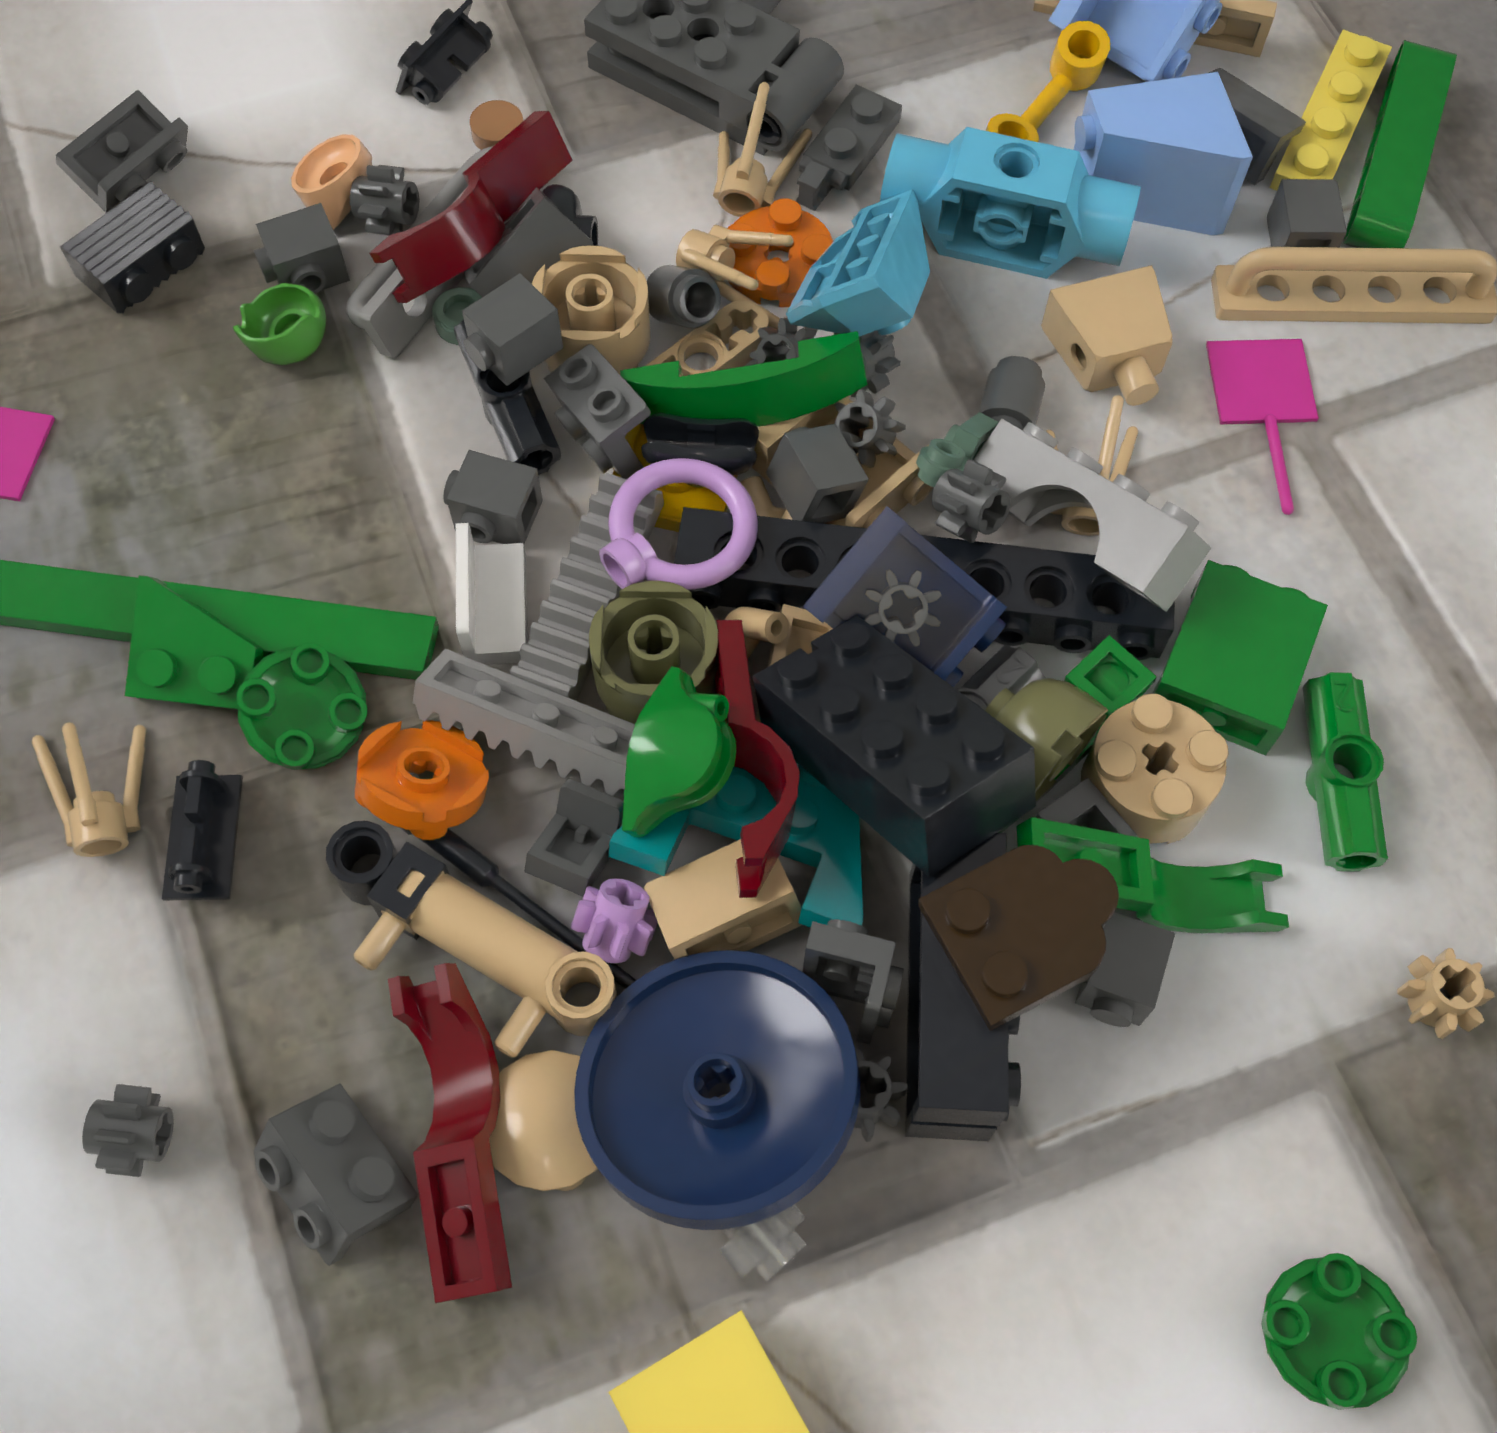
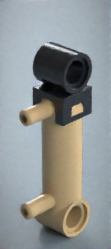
(422, 899)

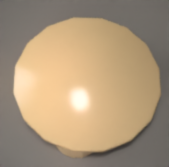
(537, 1124)

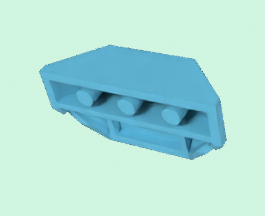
(867, 274)

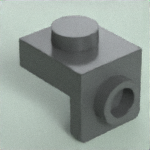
(576, 839)

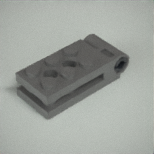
(711, 60)

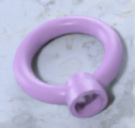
(631, 556)

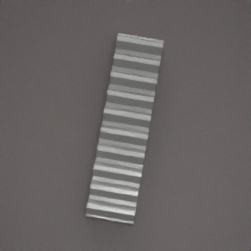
(559, 641)
(525, 718)

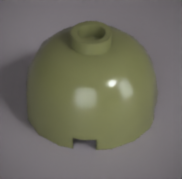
(1053, 720)

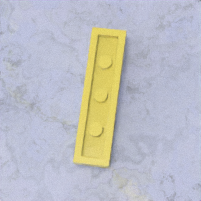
(1334, 109)

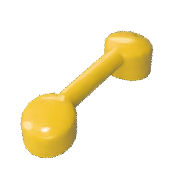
(1073, 67)

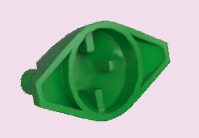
(676, 753)

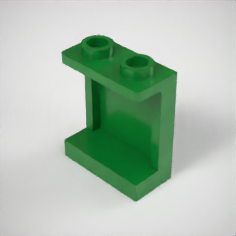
(1242, 654)

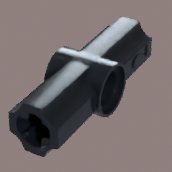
(514, 415)

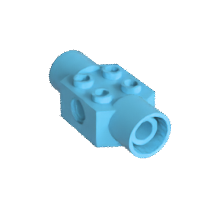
(1011, 201)

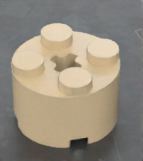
(598, 304)
(1157, 766)

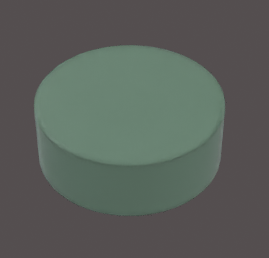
(448, 310)

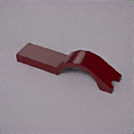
(475, 221)
(761, 755)
(456, 1159)

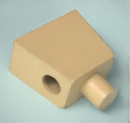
(1112, 332)

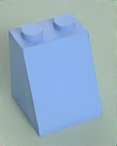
(1172, 141)

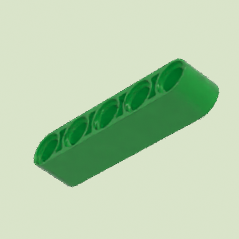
(1400, 148)

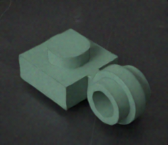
(955, 449)

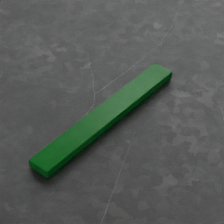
(105, 606)

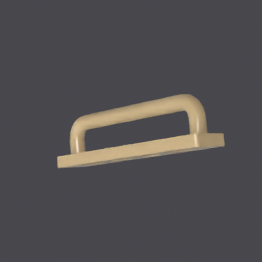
(1461, 273)

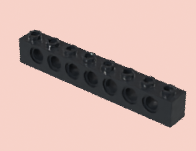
(1006, 571)

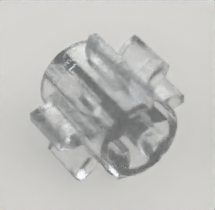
(765, 1244)

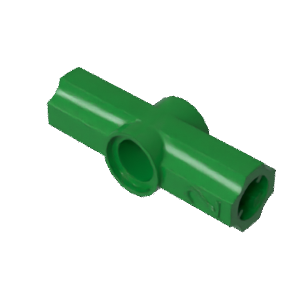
(1346, 806)

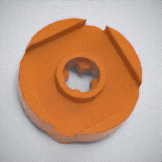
(777, 278)
(418, 804)

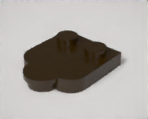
(1023, 928)

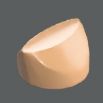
(328, 174)

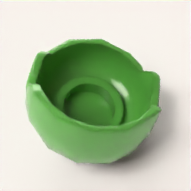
(283, 324)

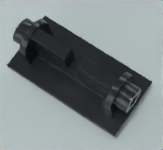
(428, 65)
(202, 834)

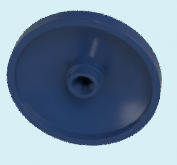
(705, 1032)

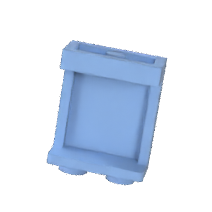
(1145, 35)

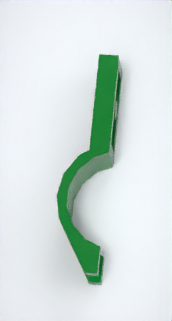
(1162, 893)

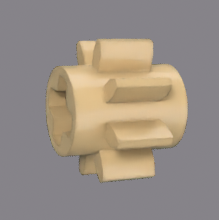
(1461, 982)

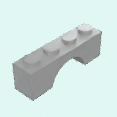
(1138, 543)

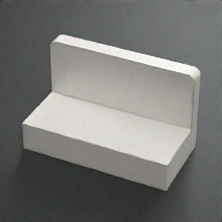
(490, 599)

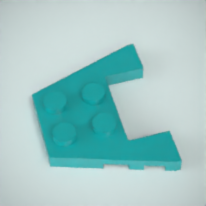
(821, 835)

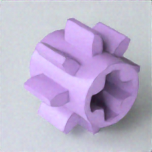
(615, 920)

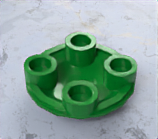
(302, 707)
(1337, 1332)

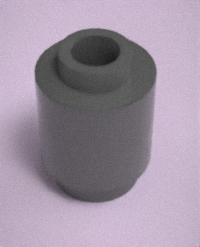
(682, 296)
(1014, 391)

